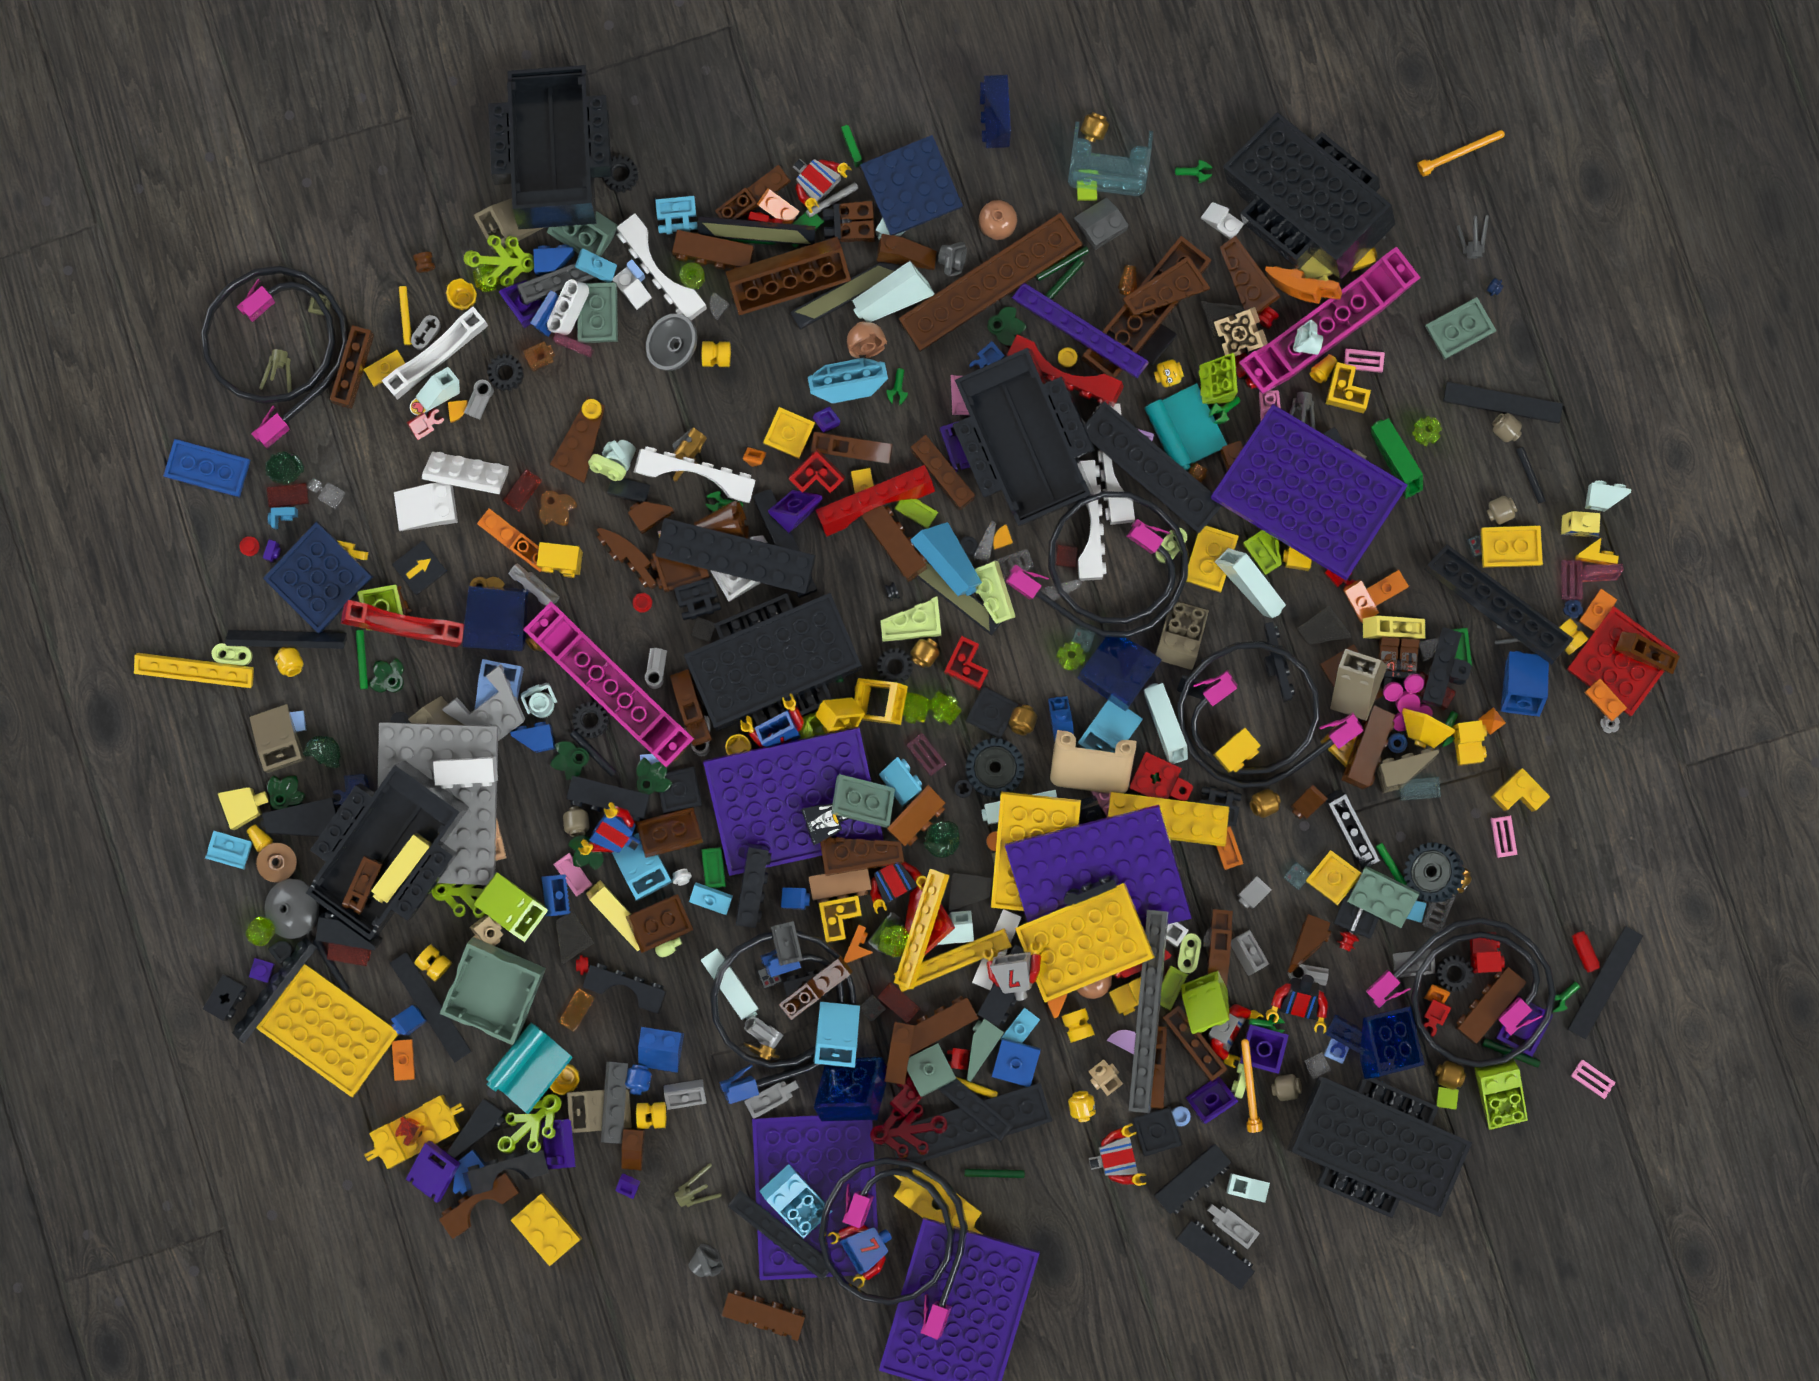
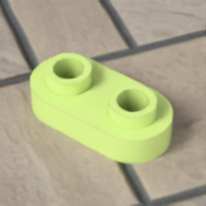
(606, 467)
(1170, 545)
(232, 654)
(1189, 953)
(1239, 1086)

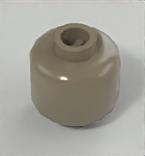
(1507, 427)
(1501, 509)
(576, 821)
(1287, 1087)

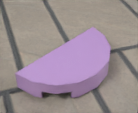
(1124, 1039)

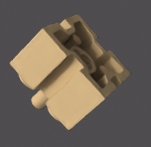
(1241, 332)

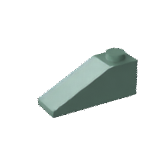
(983, 1042)

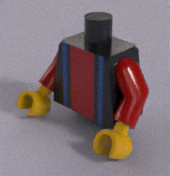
(893, 882)
(1301, 999)

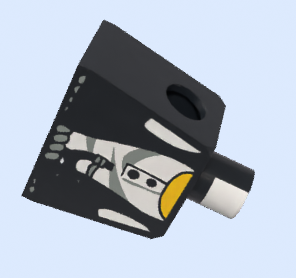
(821, 822)

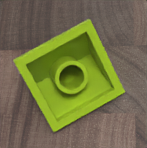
(383, 598)

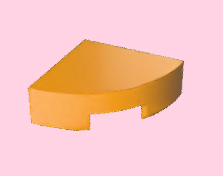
(457, 409)
(1002, 538)

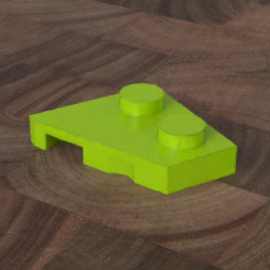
(1264, 551)

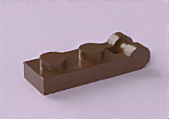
(362, 884)

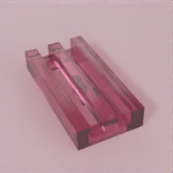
(573, 345)
(1564, 563)
(1601, 573)
(916, 741)

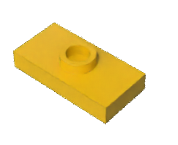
(383, 367)
(862, 479)

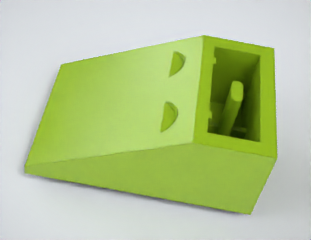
(1218, 380)
(510, 906)
(1206, 1002)
(1501, 1094)

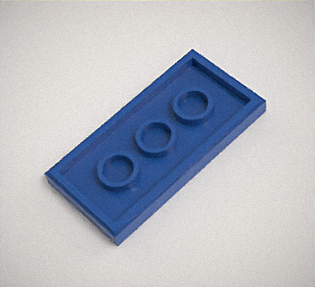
(207, 468)

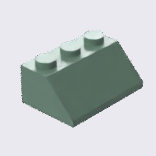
(590, 237)

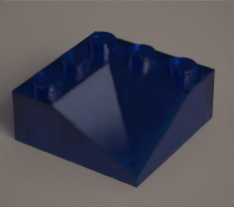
(996, 114)
(495, 618)
(1119, 670)
(1389, 1043)
(851, 1091)

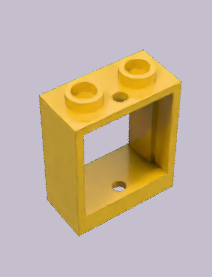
(895, 702)

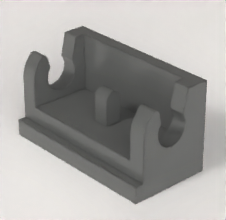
(786, 943)

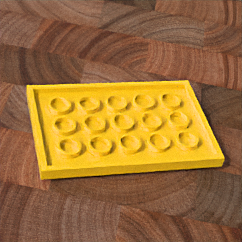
(1019, 819)
(1086, 942)
(328, 1030)

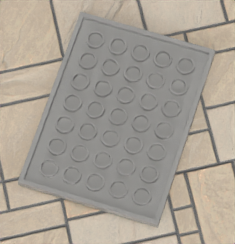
(476, 832)

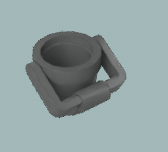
(953, 257)
(705, 1260)

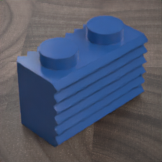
(555, 894)

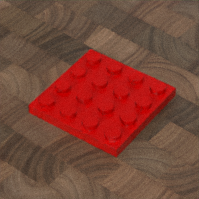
(1623, 675)

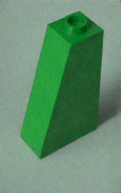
(1397, 456)

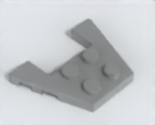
(498, 710)

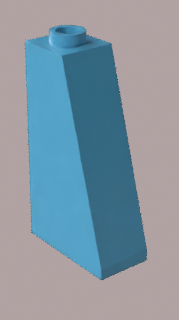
(948, 558)

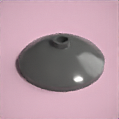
(664, 341)
(301, 908)

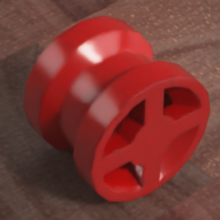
(1267, 316)

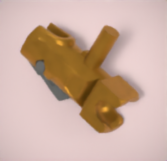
(688, 446)

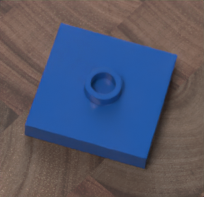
(1016, 1062)

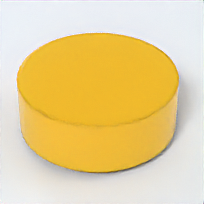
(1067, 357)
(591, 409)

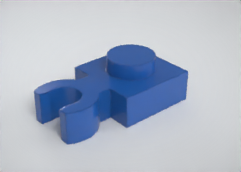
(988, 356)

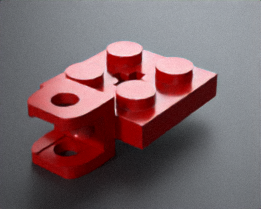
(1169, 783)

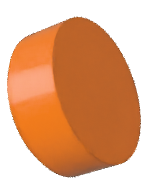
(992, 840)

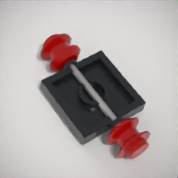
(1355, 921)

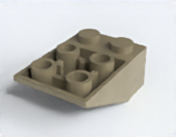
(500, 221)
(1182, 635)
(1357, 684)
(276, 739)
(1397, 773)
(586, 1110)

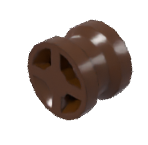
(424, 262)

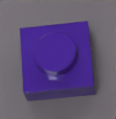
(826, 419)
(272, 551)
(261, 970)
(627, 1186)

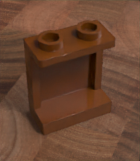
(676, 574)

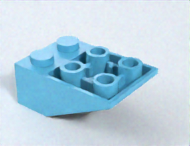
(1109, 728)
(898, 776)
(641, 873)
(837, 1034)
(794, 1200)

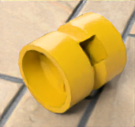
(716, 354)
(1579, 637)
(737, 743)
(438, 967)
(1078, 1025)
(658, 1115)

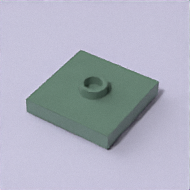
(930, 1070)

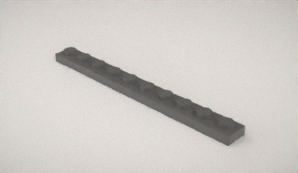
(1148, 1014)

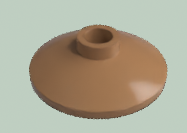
(285, 866)

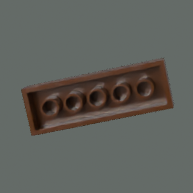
(788, 276)

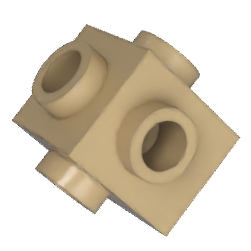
(487, 924)
(1102, 1074)

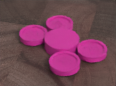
(1407, 699)

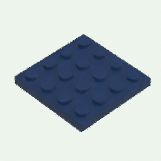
(911, 185)
(317, 577)

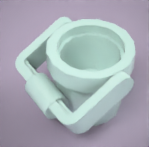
(1306, 340)
(620, 452)
(540, 703)

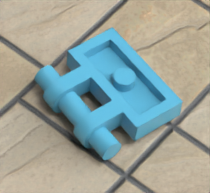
(676, 208)

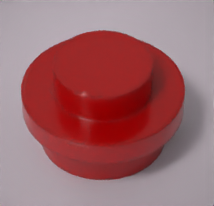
(249, 546)
(642, 602)
(582, 965)

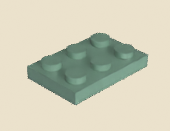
(599, 314)
(1460, 328)
(863, 800)
(1383, 896)

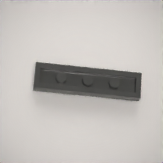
(554, 281)
(614, 1103)

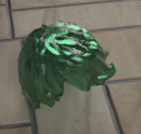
(284, 467)
(324, 750)
(942, 839)

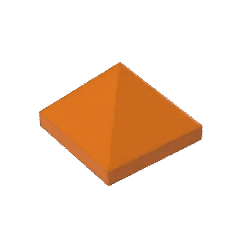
(754, 457)
(1492, 720)
(1438, 993)

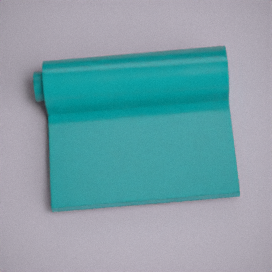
(1185, 427)
(529, 1068)

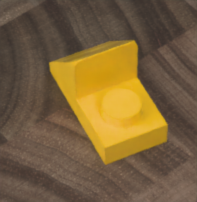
(1592, 555)

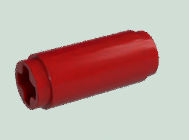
(1585, 951)

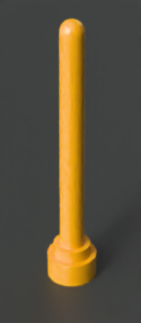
(1426, 166)
(1254, 1123)

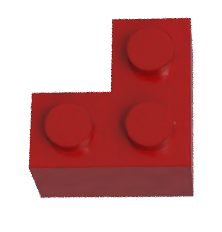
(818, 468)
(961, 665)
(1485, 955)

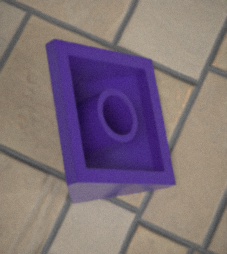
(522, 312)
(794, 508)
(1266, 1048)
(1211, 1100)

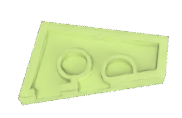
(994, 592)
(914, 623)

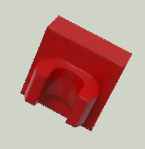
(960, 1058)

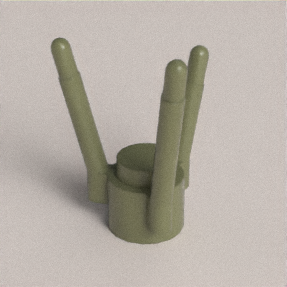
(277, 360)
(685, 1195)

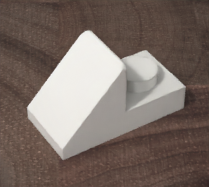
(1221, 220)
(632, 288)

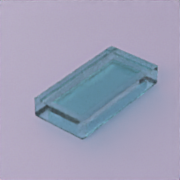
(1421, 789)

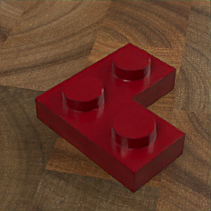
(907, 1097)

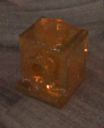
(532, 355)

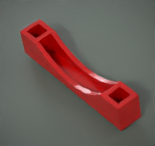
(1098, 387)
(908, 485)
(380, 620)

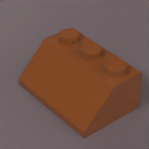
(917, 816)

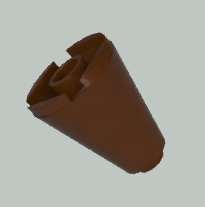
(726, 519)

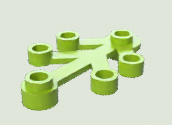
(503, 261)
(466, 892)
(532, 1123)

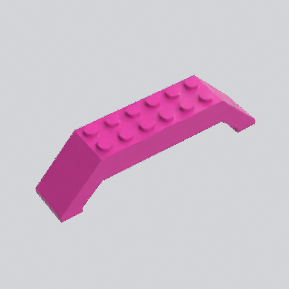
(1335, 320)
(608, 684)

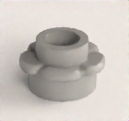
(1607, 728)

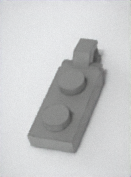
(533, 585)
(770, 1098)
(1233, 1225)

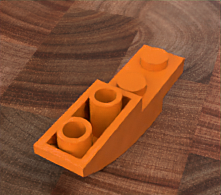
(1297, 285)
(510, 537)

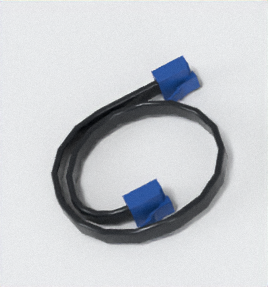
(748, 1086)

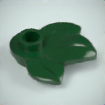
(1009, 325)
(385, 675)
(567, 760)
(654, 774)
(284, 789)
(594, 859)

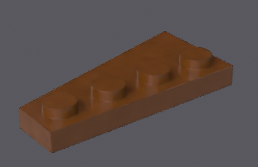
(1249, 280)
(1168, 287)
(578, 446)
(852, 855)

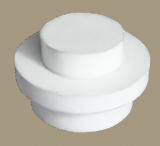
(681, 877)

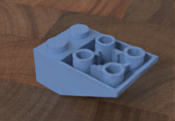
(486, 688)

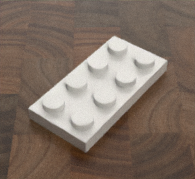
(465, 472)

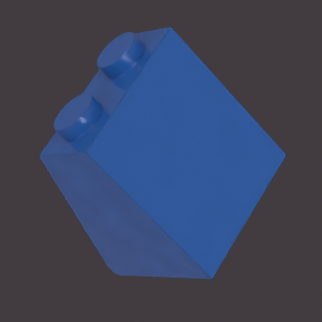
(1525, 684)
(660, 1049)

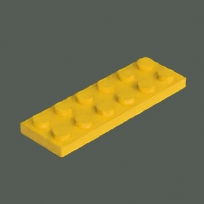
(1182, 819)

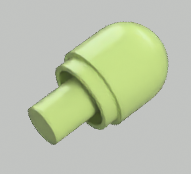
(668, 948)

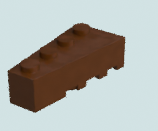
(763, 1314)

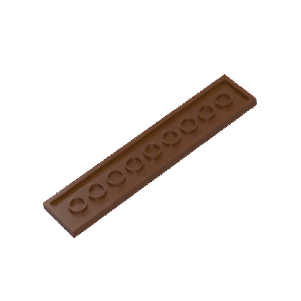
(990, 282)

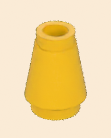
(1322, 369)
(259, 837)

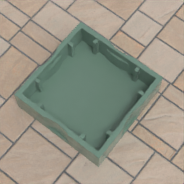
(493, 990)

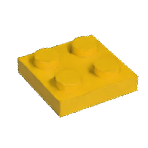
(789, 433)
(1333, 877)

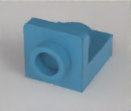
(284, 513)

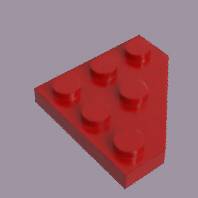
(942, 925)

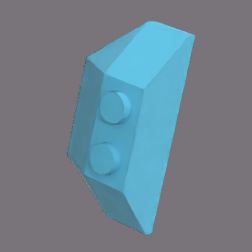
(848, 380)

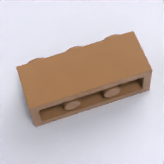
(839, 885)

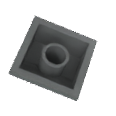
(1101, 223)

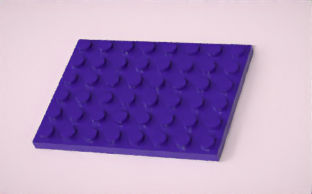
(1309, 492)
(764, 789)
(1125, 845)
(821, 1156)
(983, 1314)

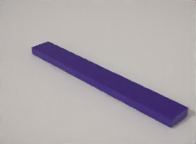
(1080, 330)

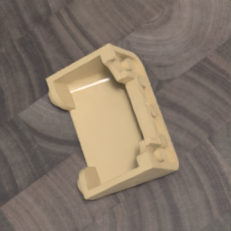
(1091, 768)

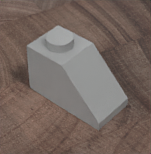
(1253, 893)

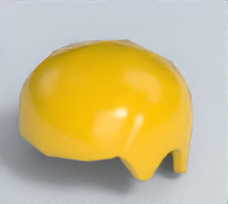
(461, 294)
(566, 1081)

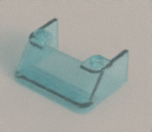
(1109, 172)

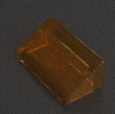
(576, 1010)

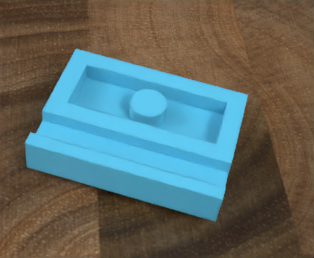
(228, 850)

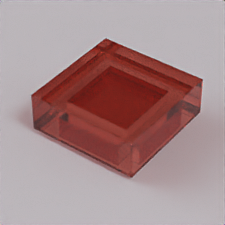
(1066, 556)

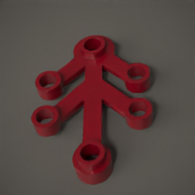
(905, 1131)

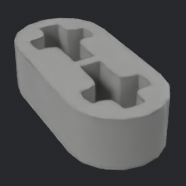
(421, 330)

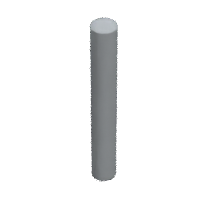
(833, 199)

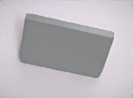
(1249, 952)
(1400, 958)
(684, 1094)

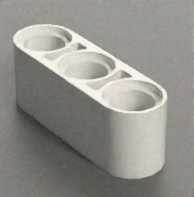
(564, 315)

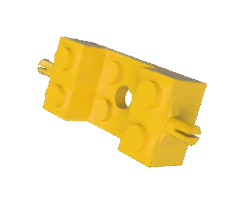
(438, 1125)
(920, 1201)

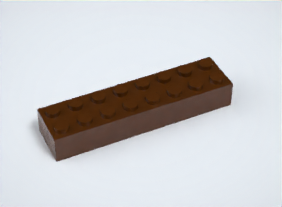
(1136, 330)

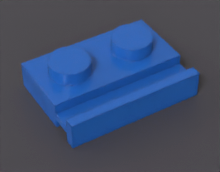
(541, 317)

